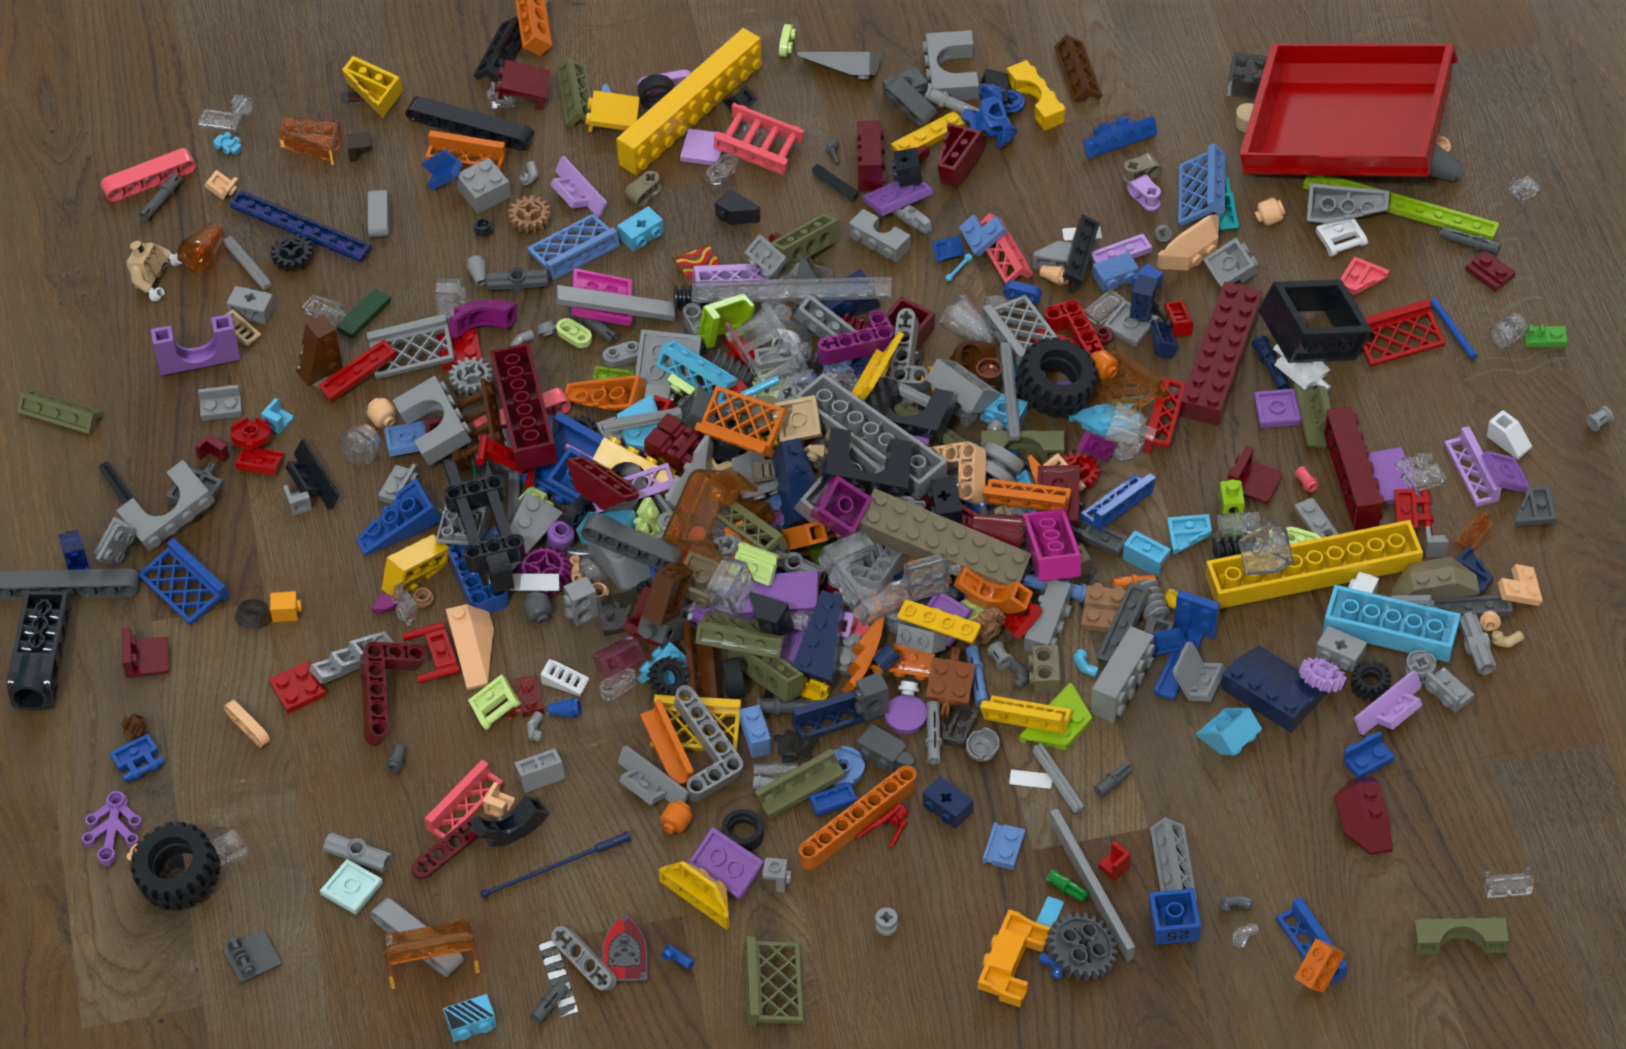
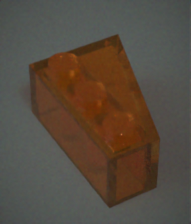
(311, 136)

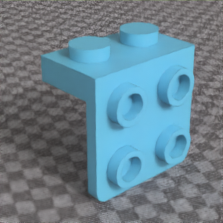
(660, 652)

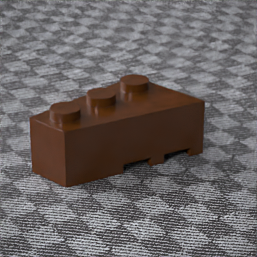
(320, 351)

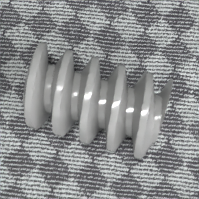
(1155, 604)

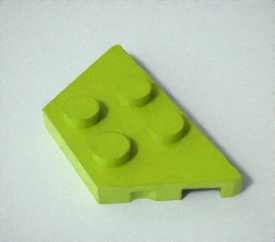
(1078, 723)

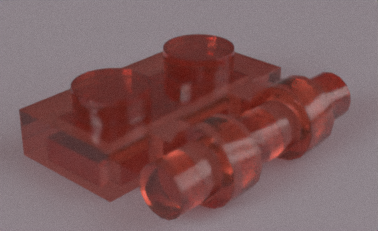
(529, 696)

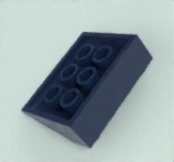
(1271, 688)

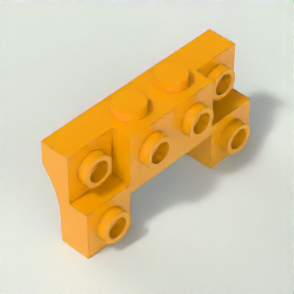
(1006, 953)

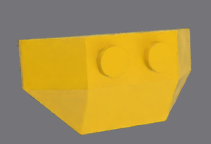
(698, 890)

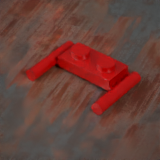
(501, 454)
(439, 649)

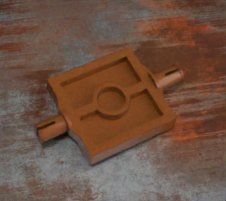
(950, 682)

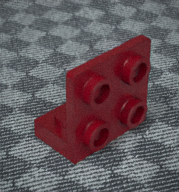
(144, 656)

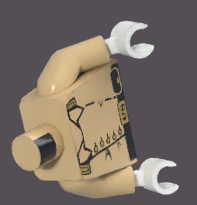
(147, 266)

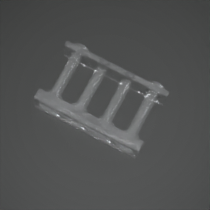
(776, 331)

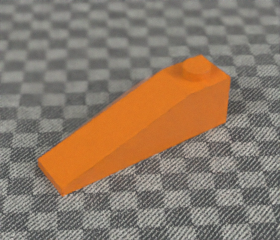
(607, 393)

